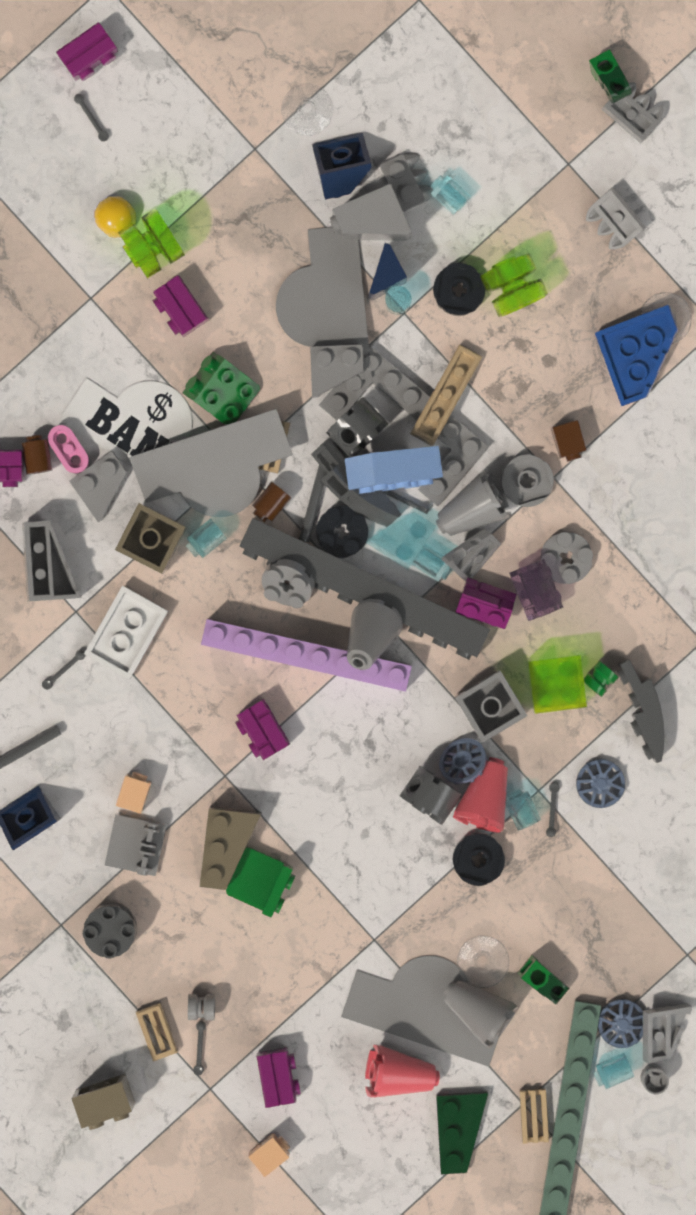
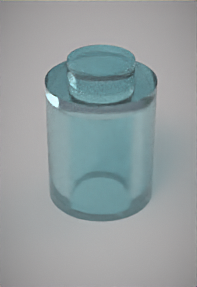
(449, 194)
(398, 300)
(205, 539)
(430, 563)
(522, 809)
(613, 1071)

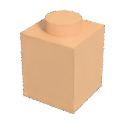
(134, 792)
(269, 1154)

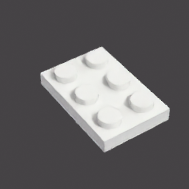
(126, 632)

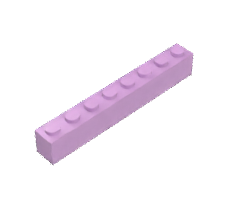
(302, 654)

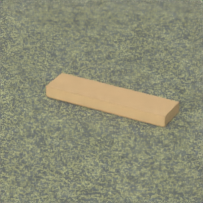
(446, 395)

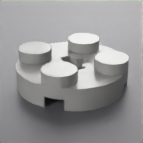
(535, 468)
(581, 557)
(277, 590)

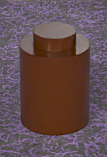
(36, 455)
(270, 502)

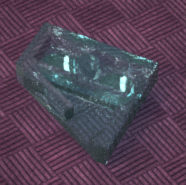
(403, 539)

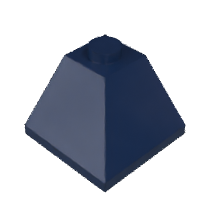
(341, 164)

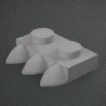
(632, 114)
(406, 182)
(616, 218)

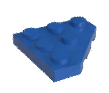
(637, 351)

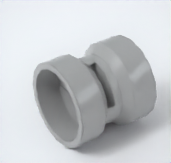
(195, 1007)
(654, 1083)

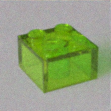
(556, 684)

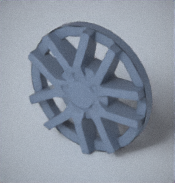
(463, 761)
(600, 783)
(621, 1023)

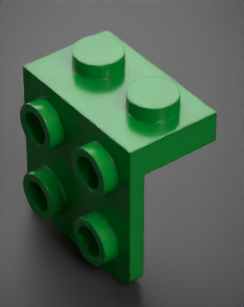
(221, 389)
(260, 881)

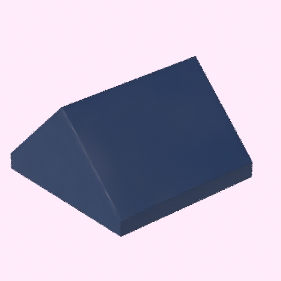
(388, 273)
(27, 817)

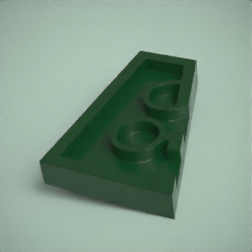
(458, 1127)

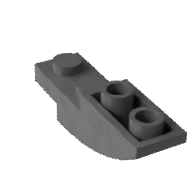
(372, 505)
(649, 720)

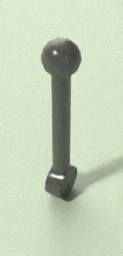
(102, 135)
(406, 501)
(48, 683)
(554, 788)
(198, 1069)

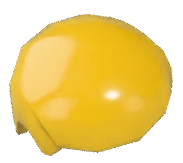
(114, 215)

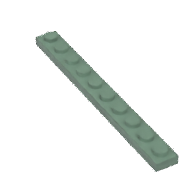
(570, 1108)

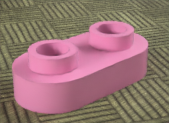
(69, 449)

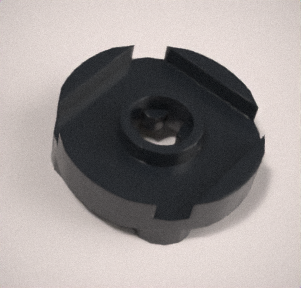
(450, 277)
(333, 519)
(486, 871)

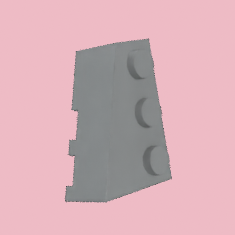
(45, 564)

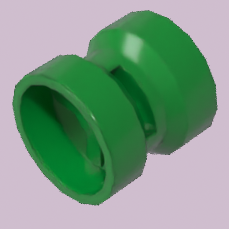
(601, 677)

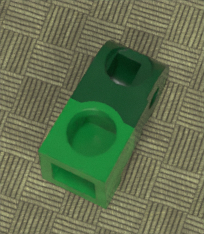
(610, 76)
(542, 980)

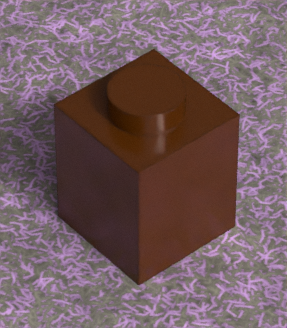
(569, 440)

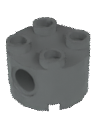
(357, 427)
(430, 795)
(110, 930)

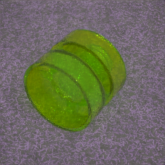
(147, 246)
(511, 278)

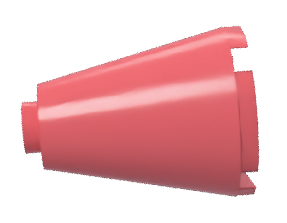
(485, 798)
(398, 1073)

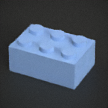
(393, 469)

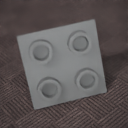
(135, 845)

